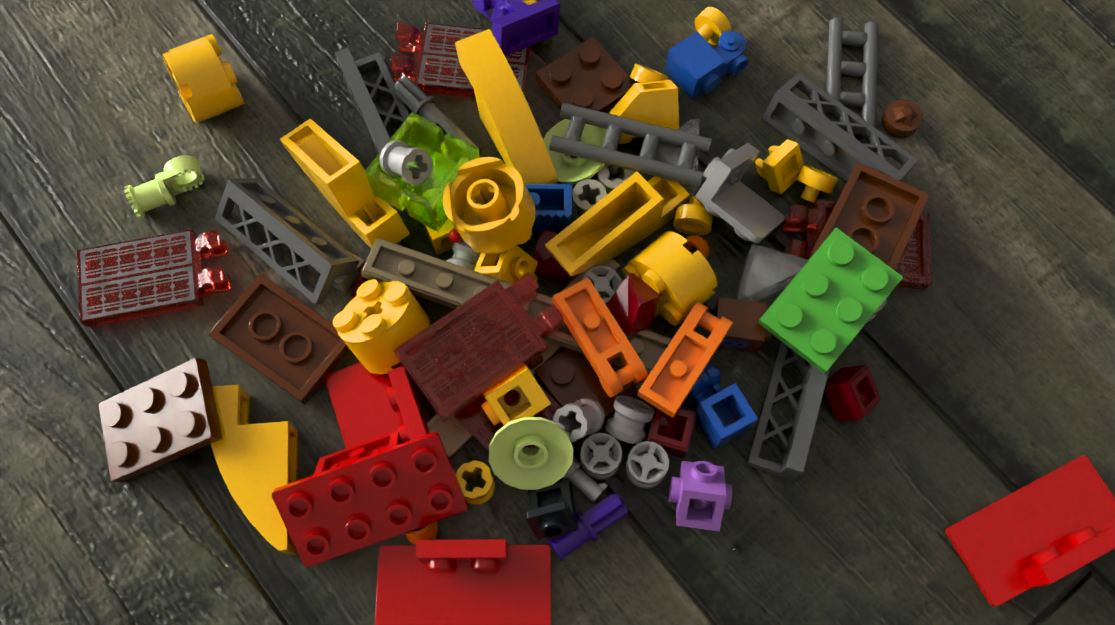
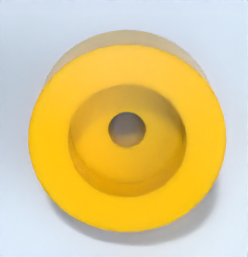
(712, 24)
(644, 74)
(815, 181)
(693, 218)

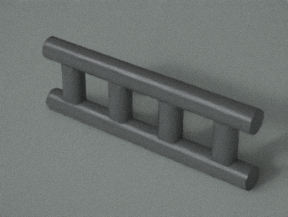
(868, 69)
(645, 161)

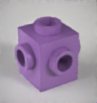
(700, 495)

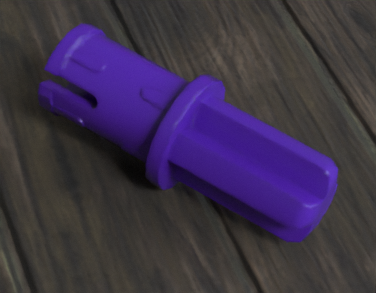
(590, 525)

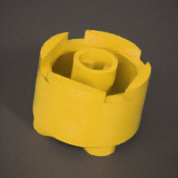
(203, 79)
(490, 205)
(675, 275)
(379, 322)

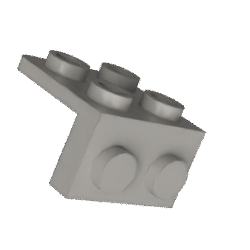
(735, 202)

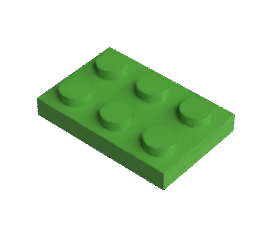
(830, 300)

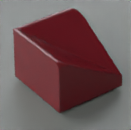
(547, 265)
(633, 305)
(852, 393)
(672, 433)

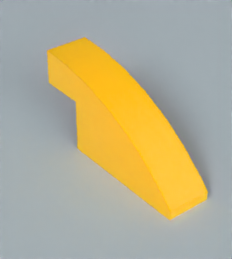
(505, 108)
(343, 184)
(617, 222)
(255, 462)

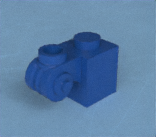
(700, 67)
(720, 412)

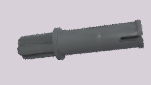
(428, 109)

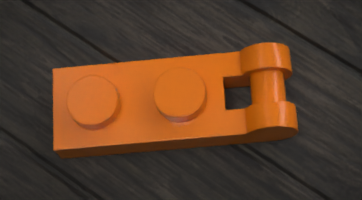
(599, 336)
(684, 360)

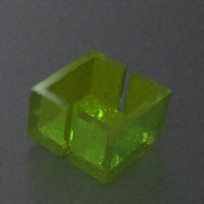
(425, 200)

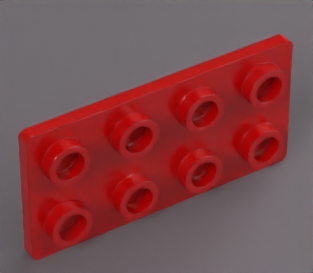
(375, 404)
(369, 495)
(1037, 532)
(463, 583)

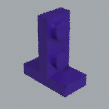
(520, 24)

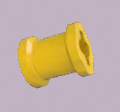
(473, 470)

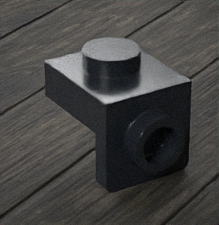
(552, 510)

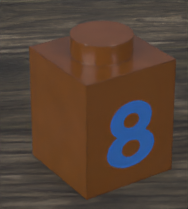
(745, 333)

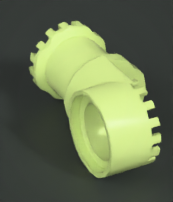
(165, 185)

